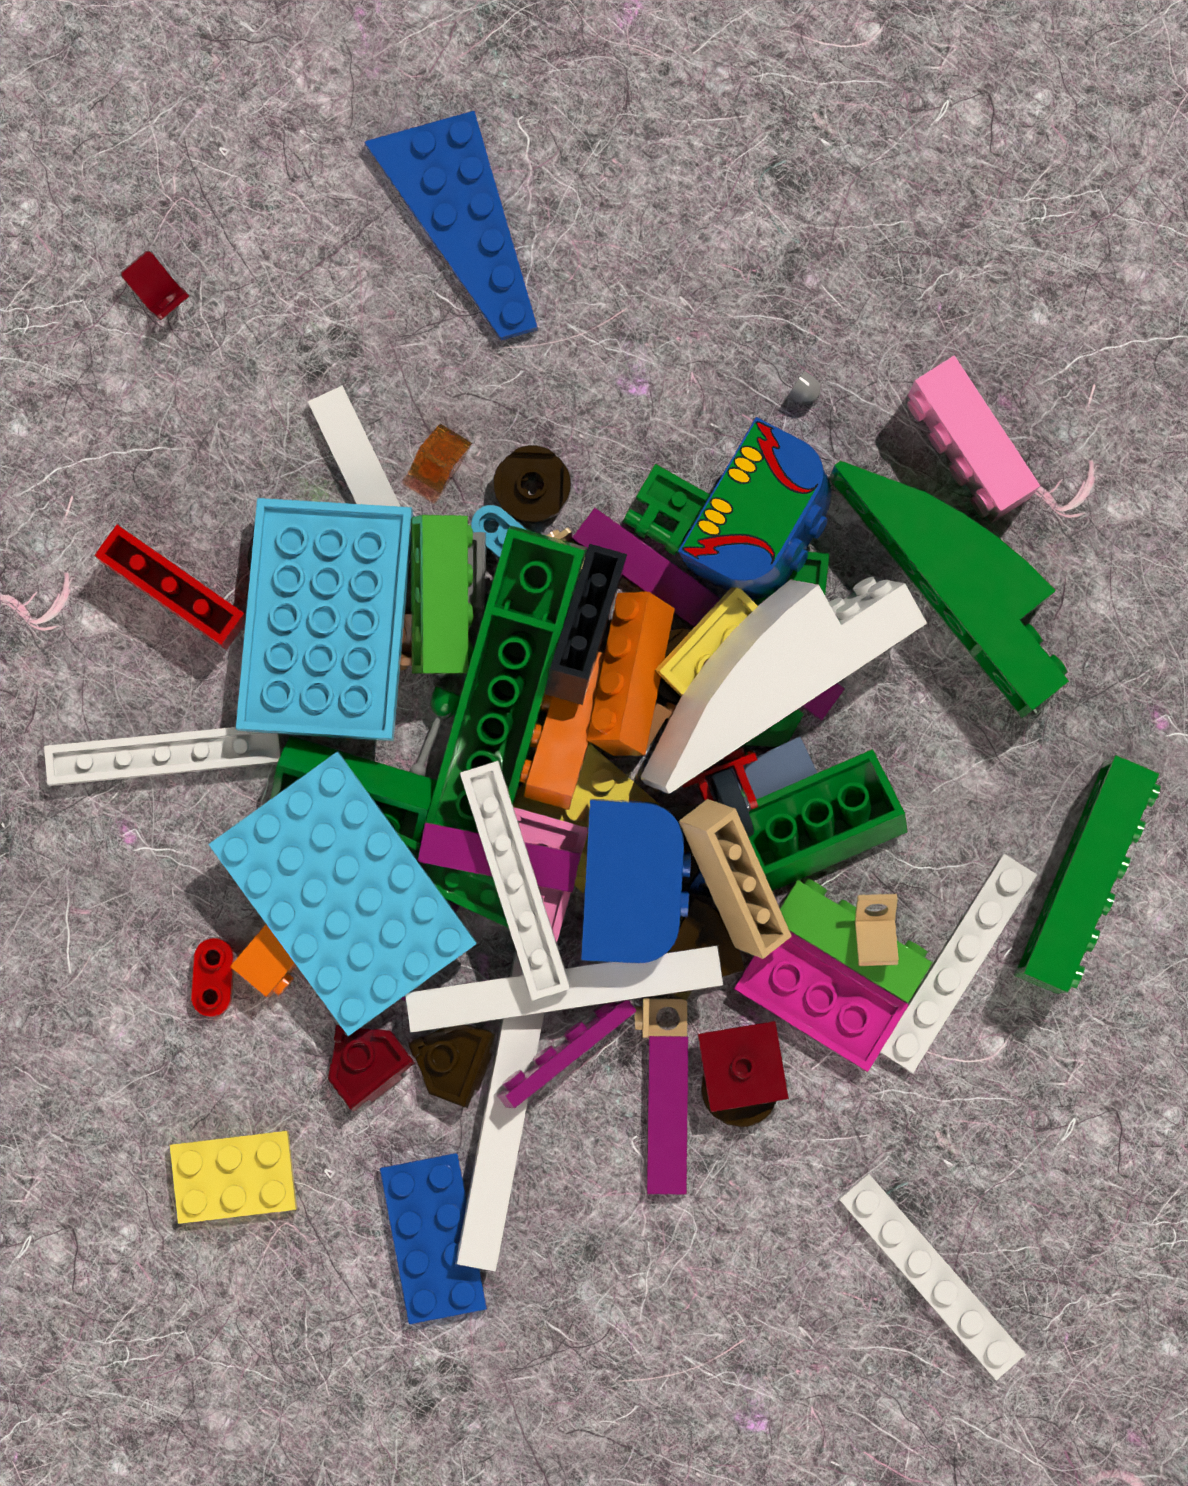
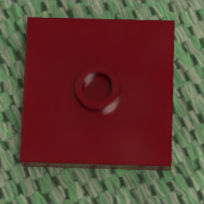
(743, 1066)

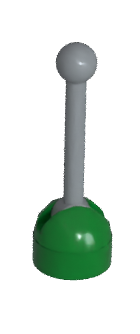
(444, 705)

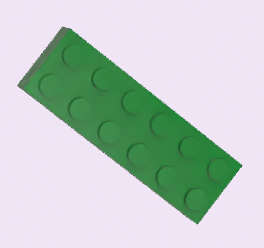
(1087, 874)

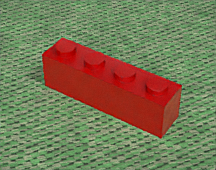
(171, 587)

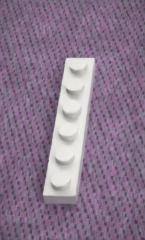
(159, 755)
(515, 880)
(958, 962)
(932, 1276)

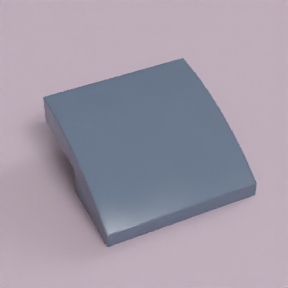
(779, 768)

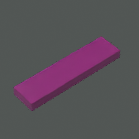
(465, 852)
(667, 1115)

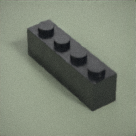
(585, 624)

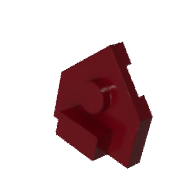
(366, 1064)

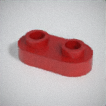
(215, 977)

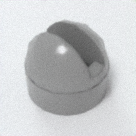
(805, 390)

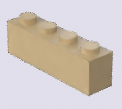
(735, 878)

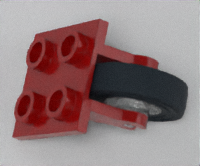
(726, 786)

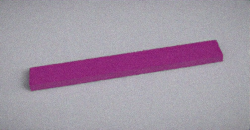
(666, 581)

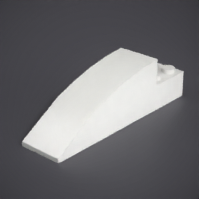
(774, 665)

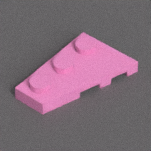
(555, 834)

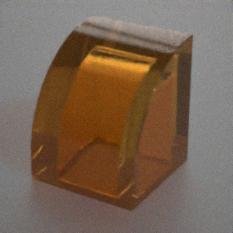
(439, 458)

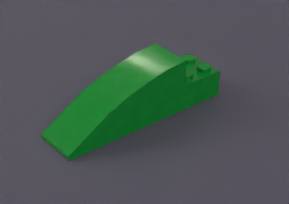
(967, 579)
(508, 668)

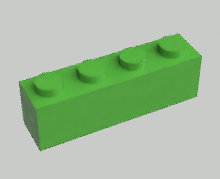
(440, 594)
(833, 931)

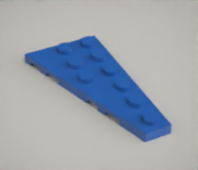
(454, 197)

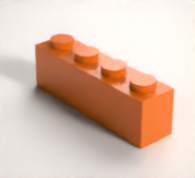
(628, 674)
(560, 747)
(265, 964)

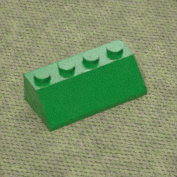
(398, 793)
(825, 819)

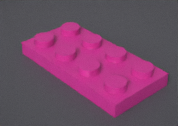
(823, 1000)

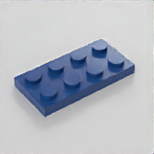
(426, 1222)

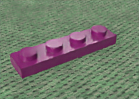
(552, 1061)

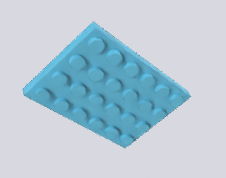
(325, 619)
(342, 893)

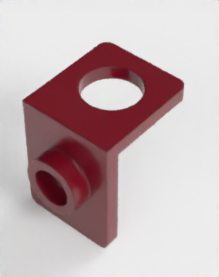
(153, 285)

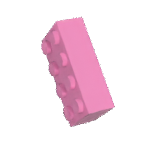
(971, 440)

